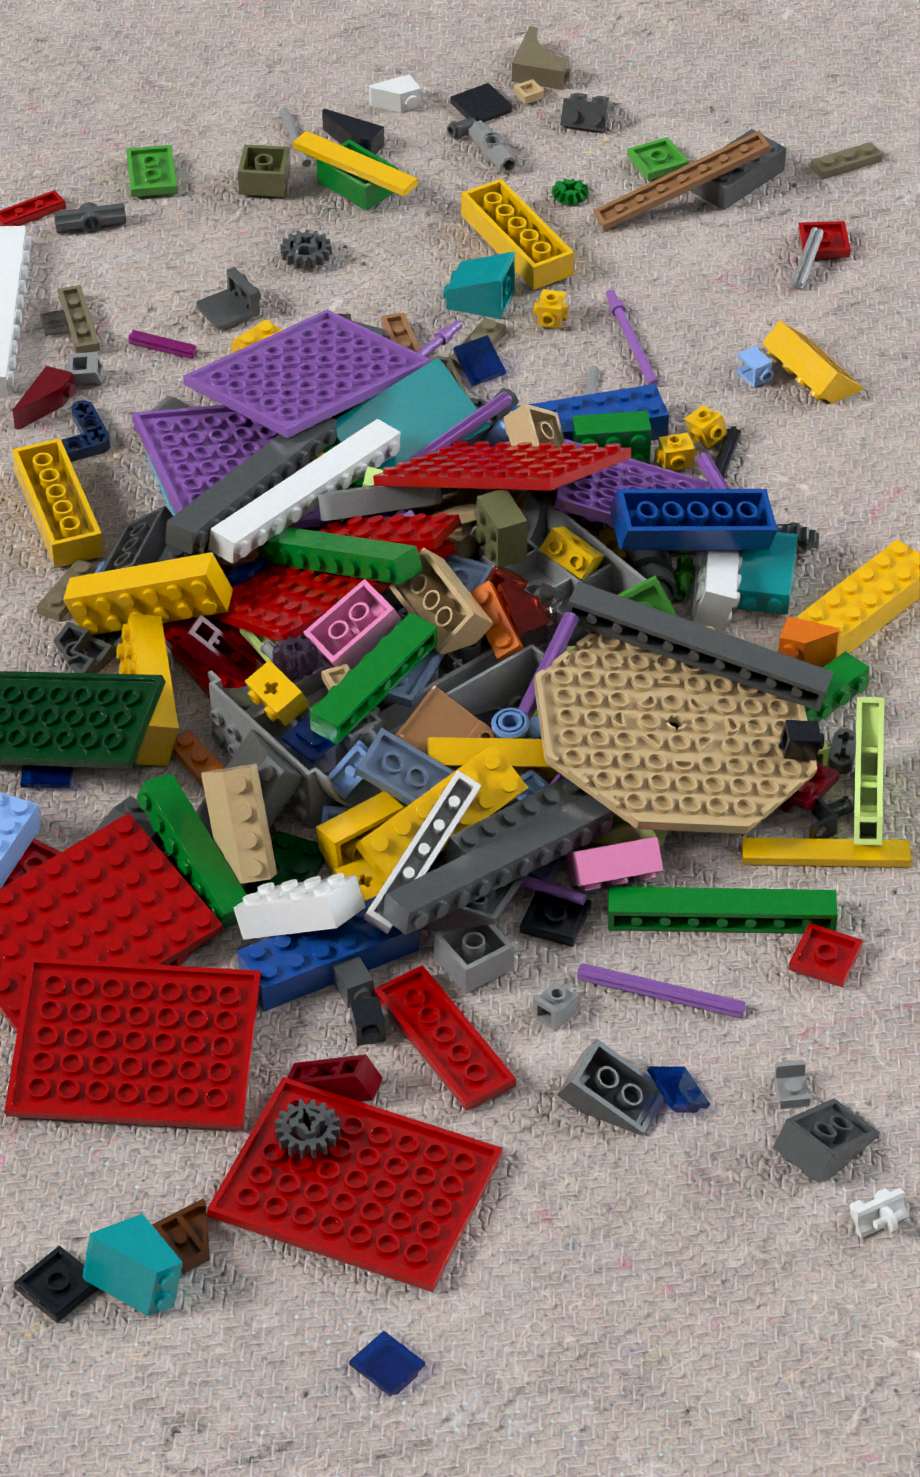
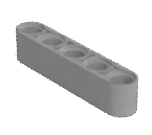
(374, 500)

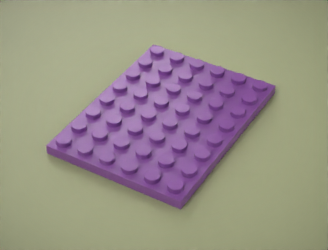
(306, 373)
(200, 447)

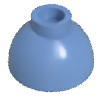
(497, 433)
(510, 723)

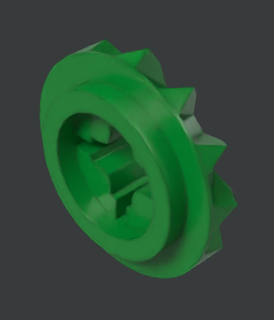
(576, 192)

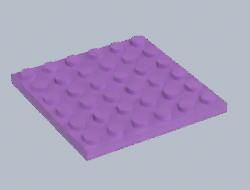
(594, 493)

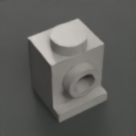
(86, 368)
(555, 1005)

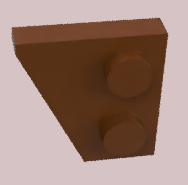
(187, 1234)

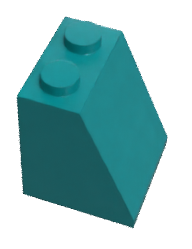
(482, 285)
(768, 575)
(133, 1265)

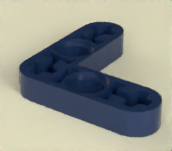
(87, 436)

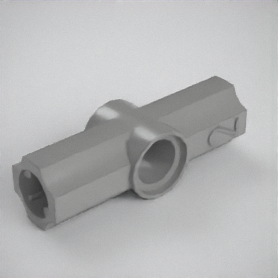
(492, 146)

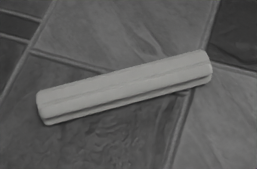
(807, 258)

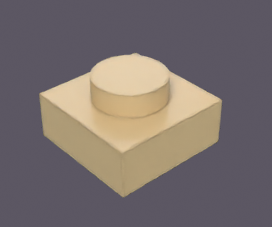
(528, 91)
(334, 675)

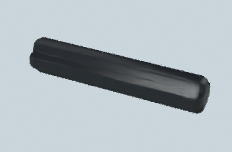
(727, 450)

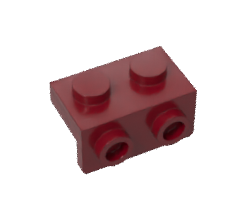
(816, 787)

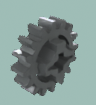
(306, 249)
(807, 538)
(307, 1129)

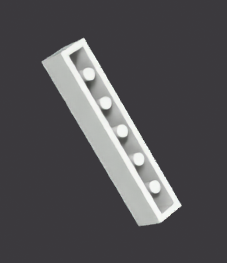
(426, 842)

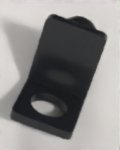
(828, 816)

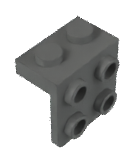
(584, 112)
(231, 305)

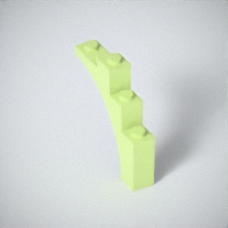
(869, 771)

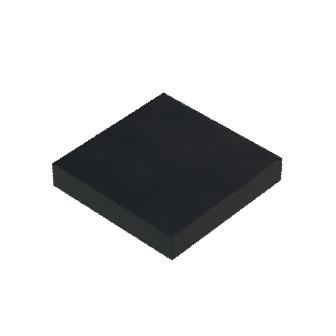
(481, 103)
(554, 918)
(55, 1284)

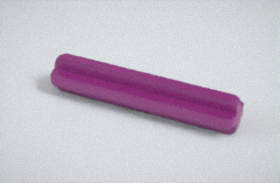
(162, 344)

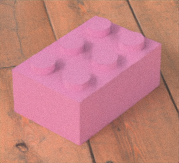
(353, 626)
(614, 863)

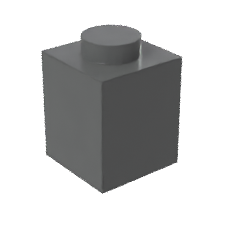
(353, 980)

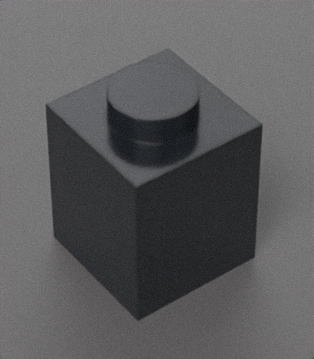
(801, 740)
(367, 1021)

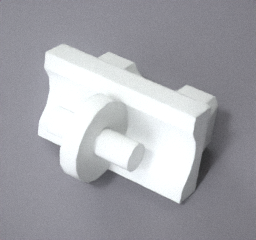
(879, 1213)

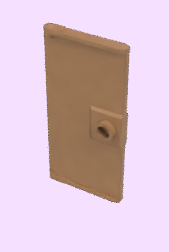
(443, 717)

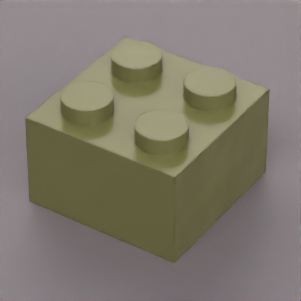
(264, 170)
(501, 528)

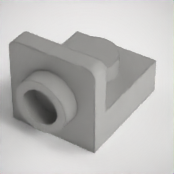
(791, 1084)

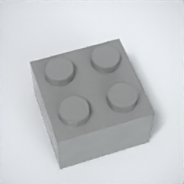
(473, 955)

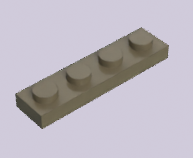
(79, 319)

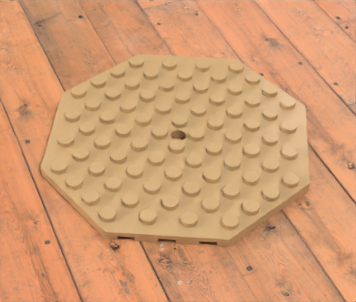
(610, 734)

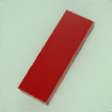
(32, 209)

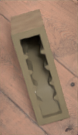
(538, 64)

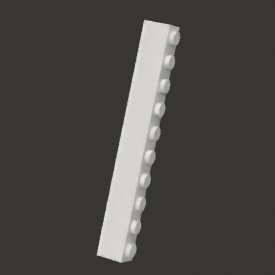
(13, 272)
(299, 492)

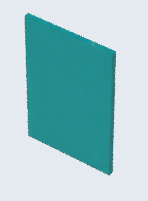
(418, 407)

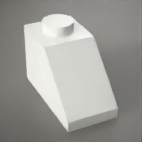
(396, 94)

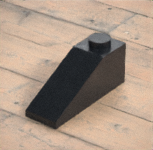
(361, 132)

